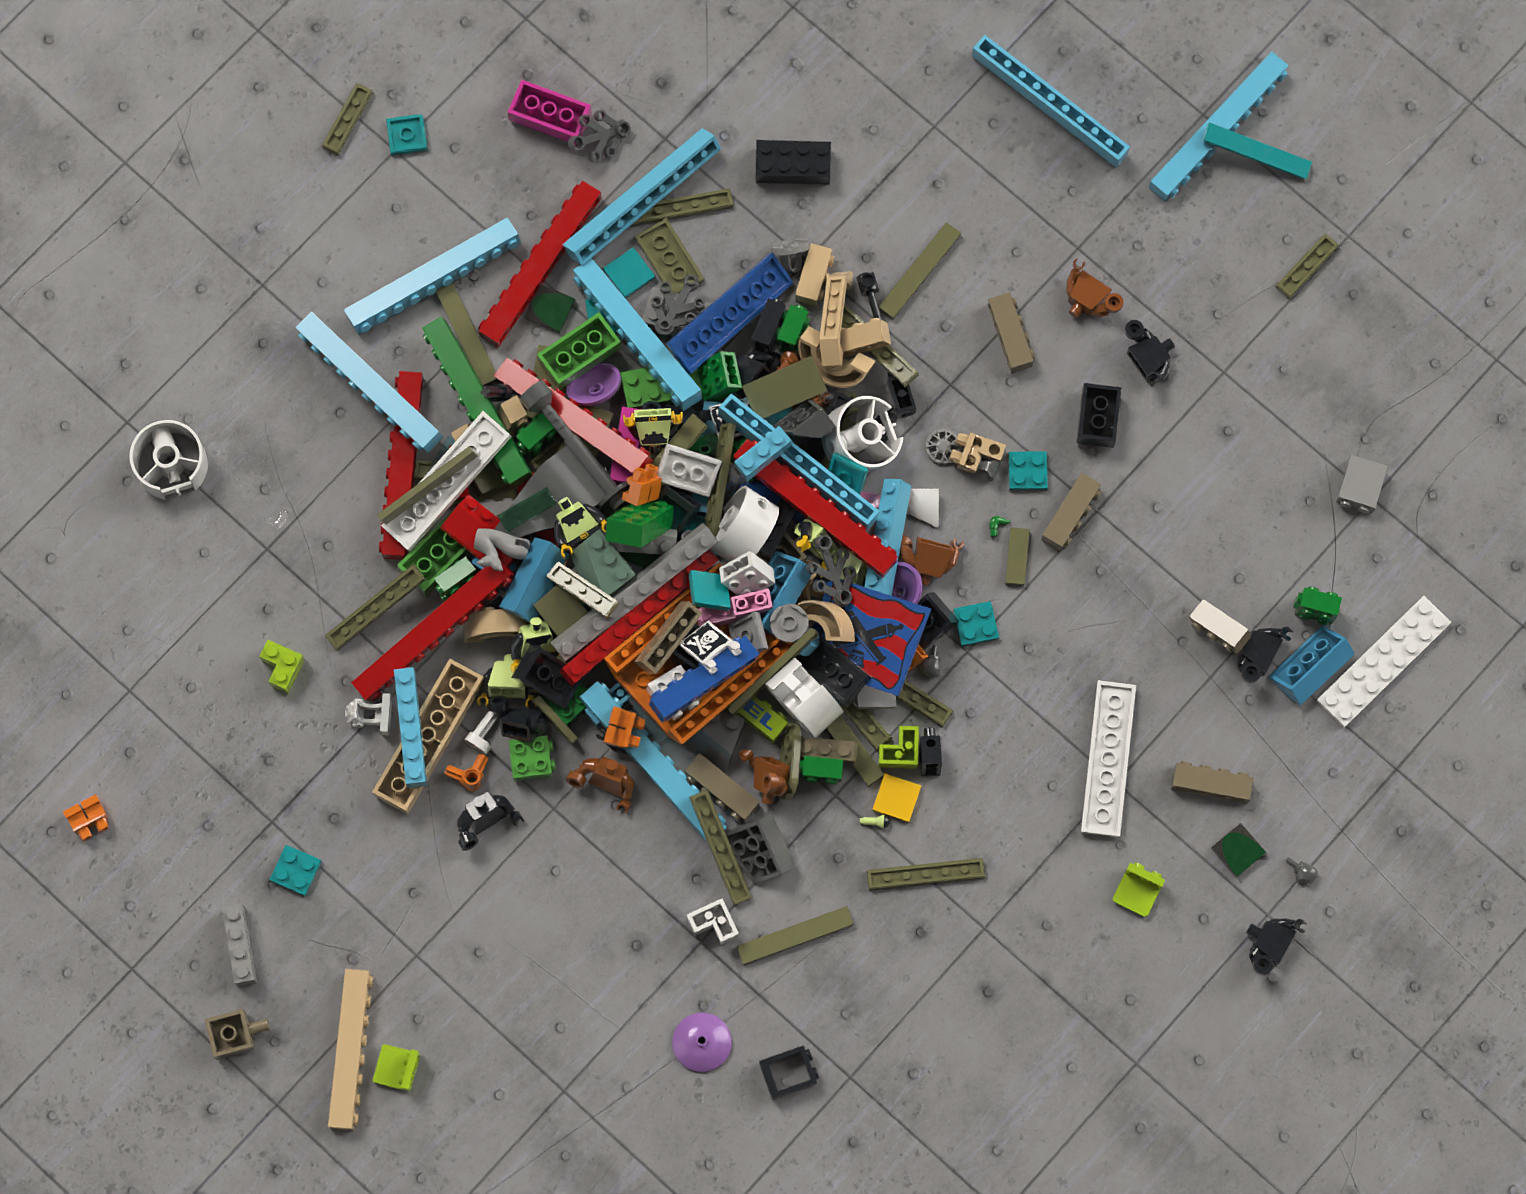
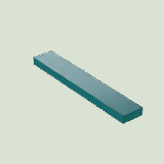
(1257, 151)

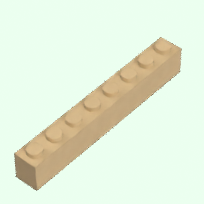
(349, 1050)

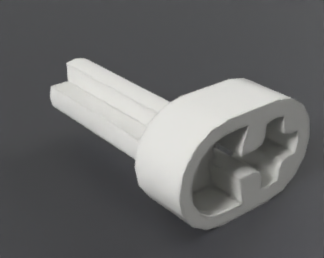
(475, 738)

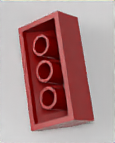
(465, 521)

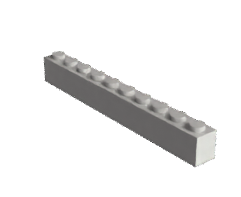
(636, 591)

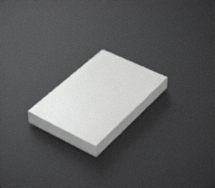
(688, 470)

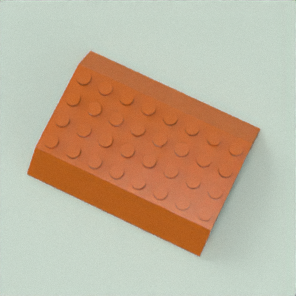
(635, 679)

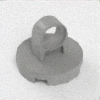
(791, 250)
(789, 623)

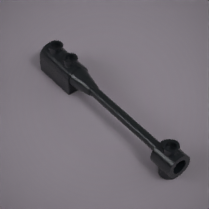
(901, 395)

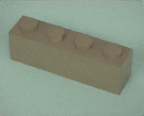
(1010, 332)
(1071, 511)
(668, 637)
(1211, 782)
(722, 788)

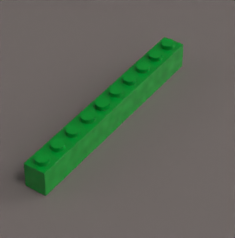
(469, 386)

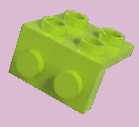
(1138, 889)

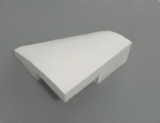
(924, 505)

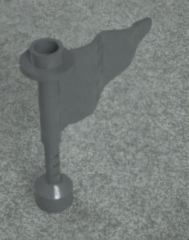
(568, 473)

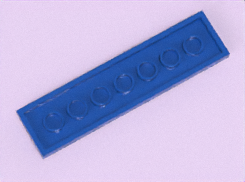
(729, 313)

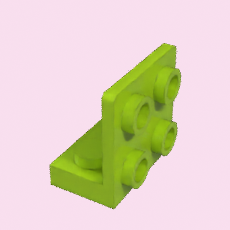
(396, 1067)

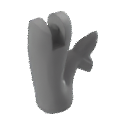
(508, 544)

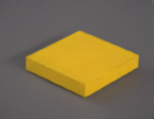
(896, 797)

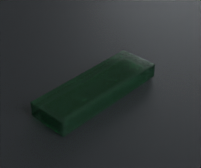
(526, 509)

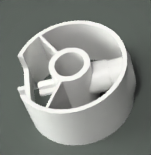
(864, 434)
(165, 447)
(744, 524)
(804, 698)

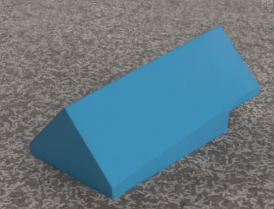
(531, 580)

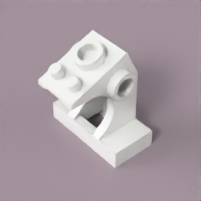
(356, 708)

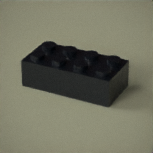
(793, 162)

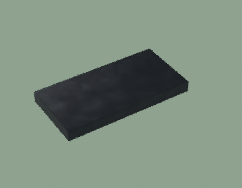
(834, 671)

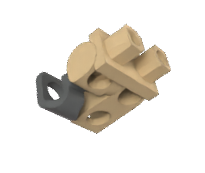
(974, 449)

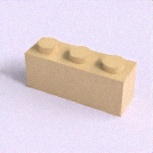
(814, 275)
(864, 337)

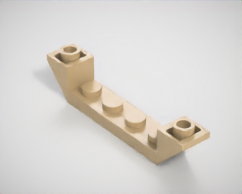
(832, 318)

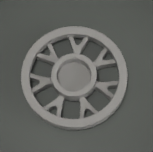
(942, 446)

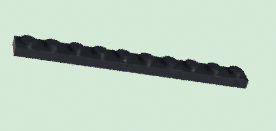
(786, 511)

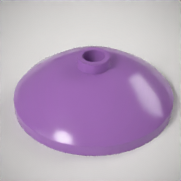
(595, 385)
(909, 581)
(701, 1056)

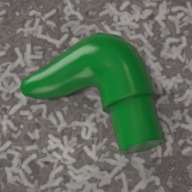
(993, 525)

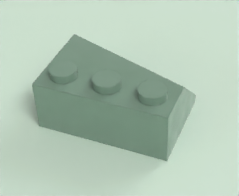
(601, 563)

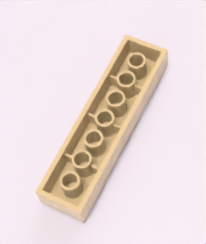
(439, 719)

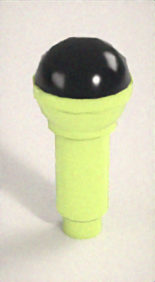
(881, 821)

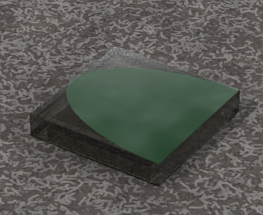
(550, 308)
(1238, 850)

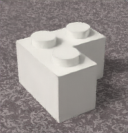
(716, 917)

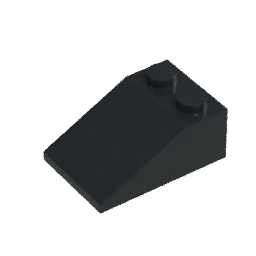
(938, 622)
(541, 674)

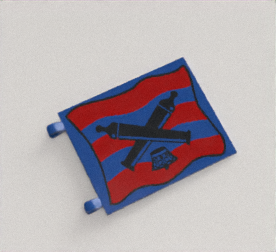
(885, 635)

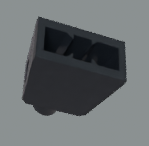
(930, 753)

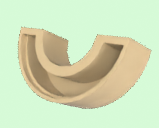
(848, 375)
(511, 413)
(831, 618)
(491, 624)

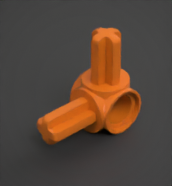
(474, 772)

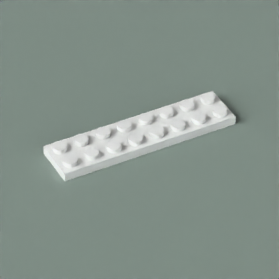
(486, 440)
(1383, 661)
(1108, 759)

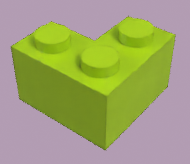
(286, 664)
(901, 755)

